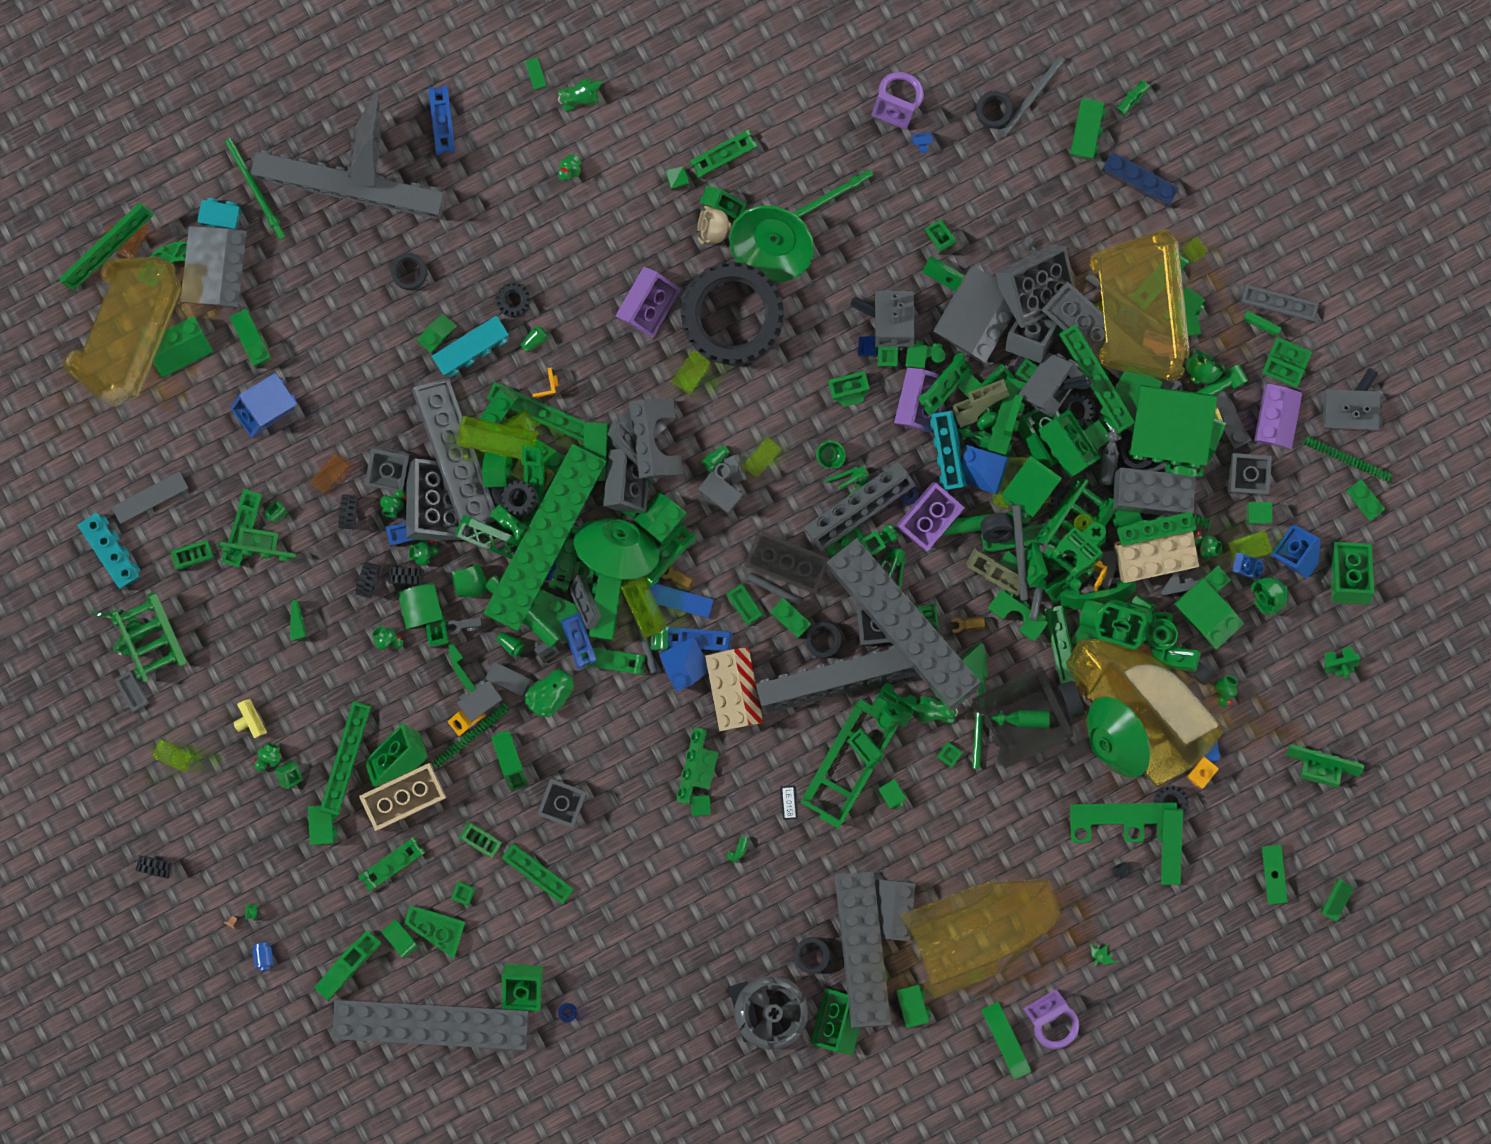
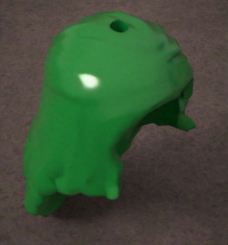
(545, 698)

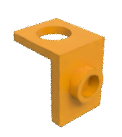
(553, 382)
(1102, 569)
(462, 718)
(1202, 773)

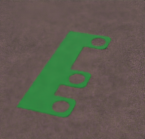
(1128, 814)

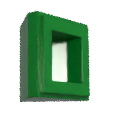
(276, 512)

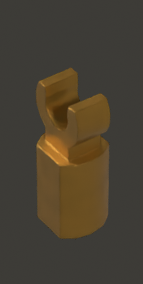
(679, 578)
(969, 624)

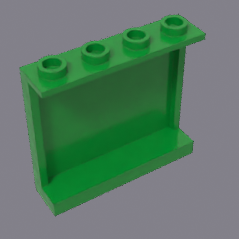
(1173, 426)

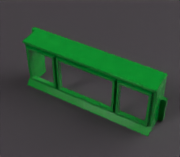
(828, 760)

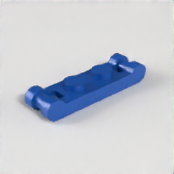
(441, 119)
(705, 638)

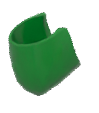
(470, 581)

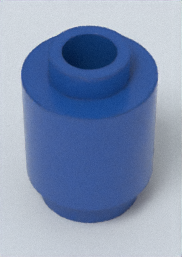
(262, 956)

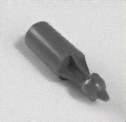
(1109, 459)

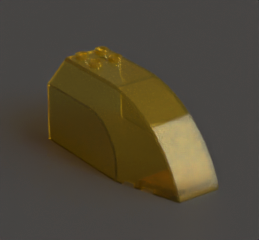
(1173, 715)
(980, 931)

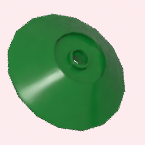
(777, 258)
(616, 548)
(1118, 737)

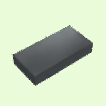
(131, 691)

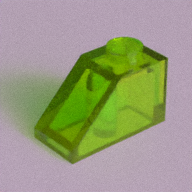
(173, 756)

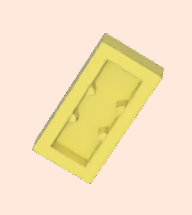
(250, 719)

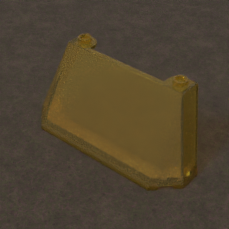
(1143, 306)
(126, 328)

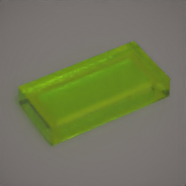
(762, 457)

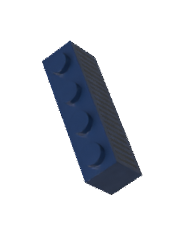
(1139, 179)

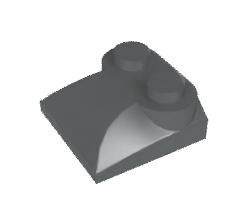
(387, 468)

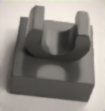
(545, 652)

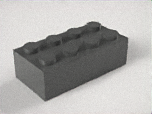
(1153, 492)

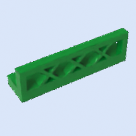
(491, 531)

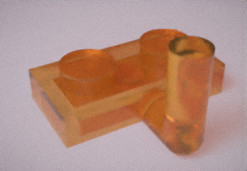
(131, 246)

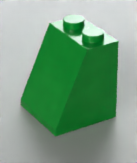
(1030, 487)
(661, 517)

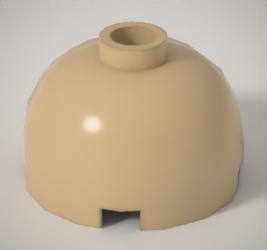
(714, 226)

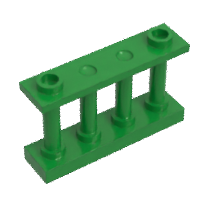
(1077, 487)
(160, 621)

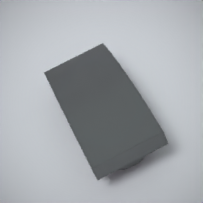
(507, 679)

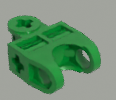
(1082, 547)
(892, 708)

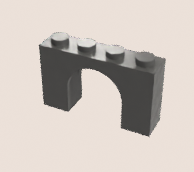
(649, 458)

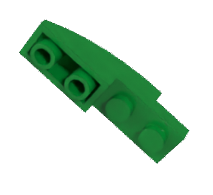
(347, 965)

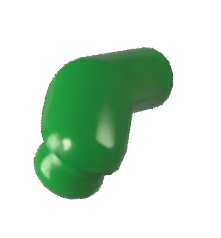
(740, 851)

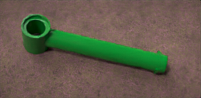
(1234, 378)

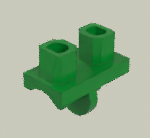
(1341, 666)

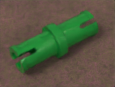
(1133, 97)

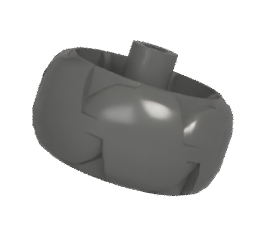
(762, 1034)

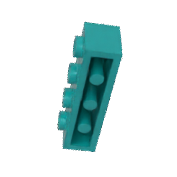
(470, 346)
(949, 450)
(109, 550)

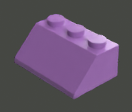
(648, 302)
(910, 411)
(1278, 416)
(929, 516)

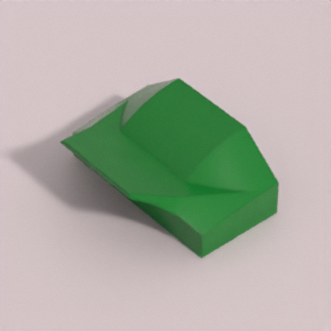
(849, 389)

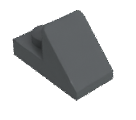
(1173, 585)

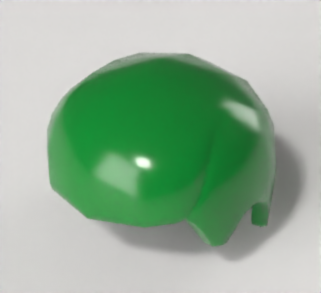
(830, 454)

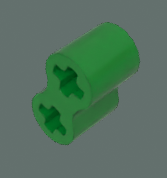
(400, 938)

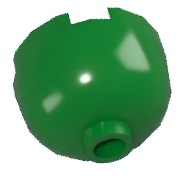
(1203, 368)
(1270, 595)

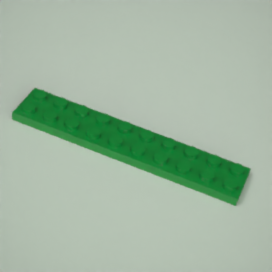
(545, 537)

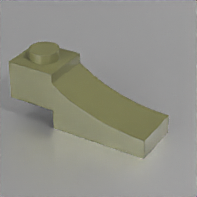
(980, 399)
(994, 570)

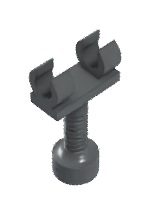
(730, 468)

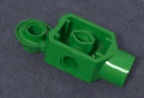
(1127, 624)

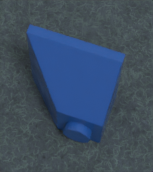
(984, 468)
(1298, 551)
(684, 663)

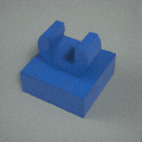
(922, 140)

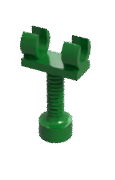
(1070, 580)

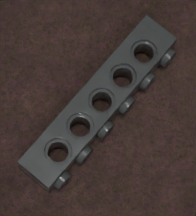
(859, 506)

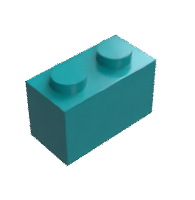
(219, 214)

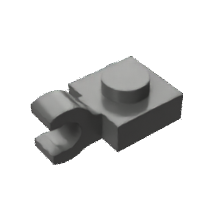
(470, 624)

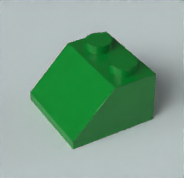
(522, 987)

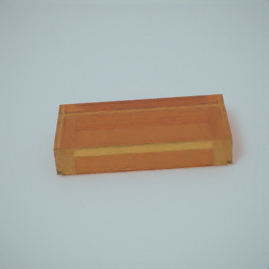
(329, 473)

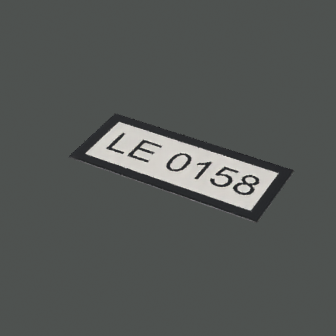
(788, 802)

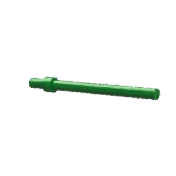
(855, 182)
(273, 220)
(979, 722)

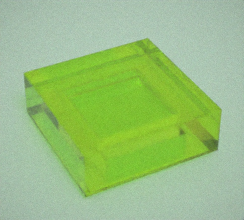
(1194, 250)

